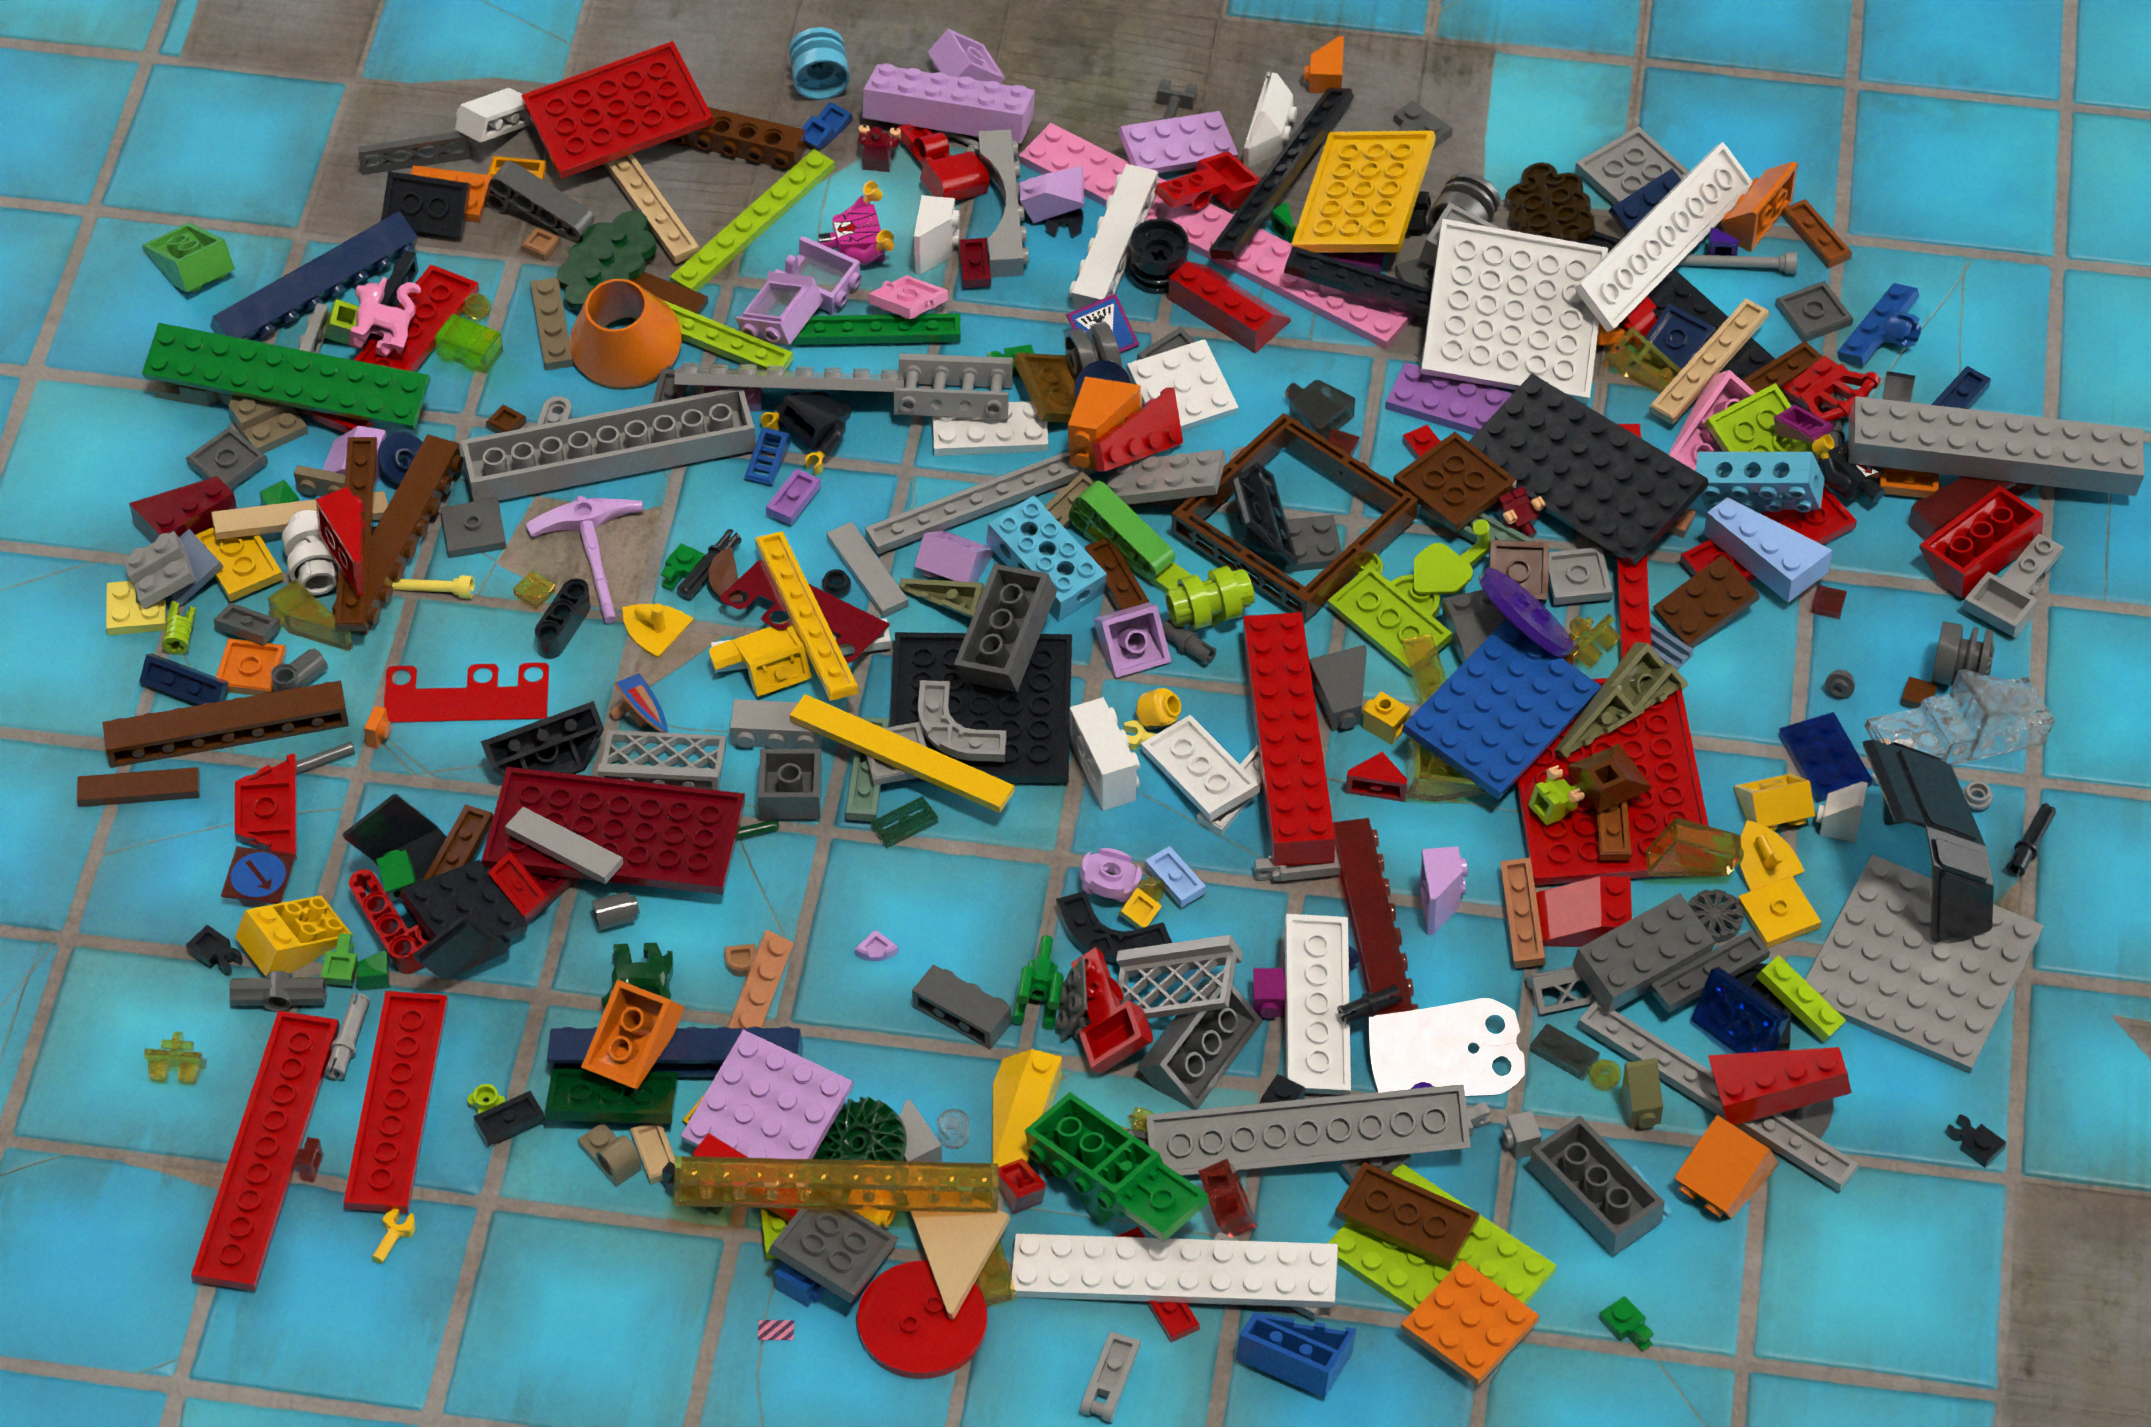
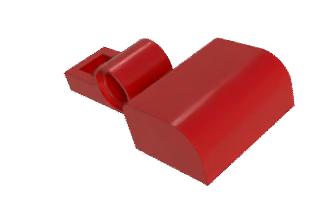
(941, 173)
(1214, 176)
(1114, 1028)

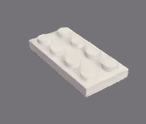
(971, 436)
(1200, 767)

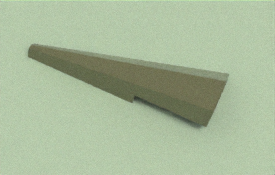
(954, 595)
(1630, 689)

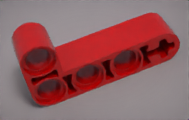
(387, 921)

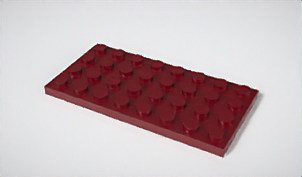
(661, 830)

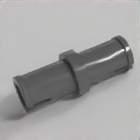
(1189, 642)

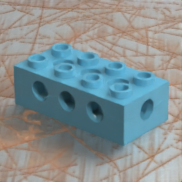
(1764, 473)
(1036, 541)

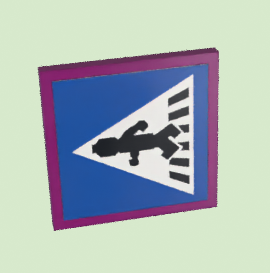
(1112, 313)

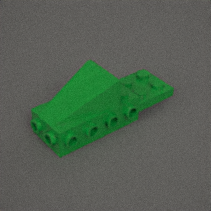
(1112, 1168)

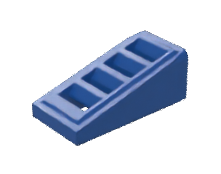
(772, 437)

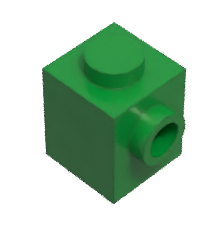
(396, 872)

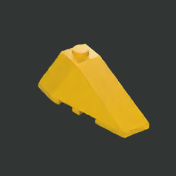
(1021, 1095)

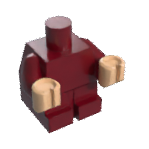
(878, 147)
(1518, 511)

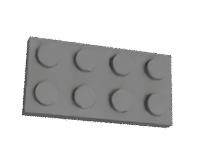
(1168, 477)

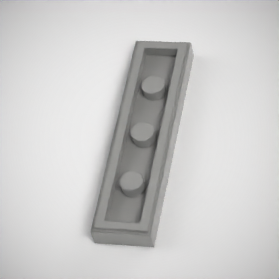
(867, 569)
(564, 845)

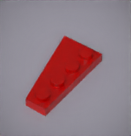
(1142, 434)

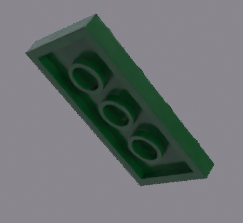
(594, 1098)

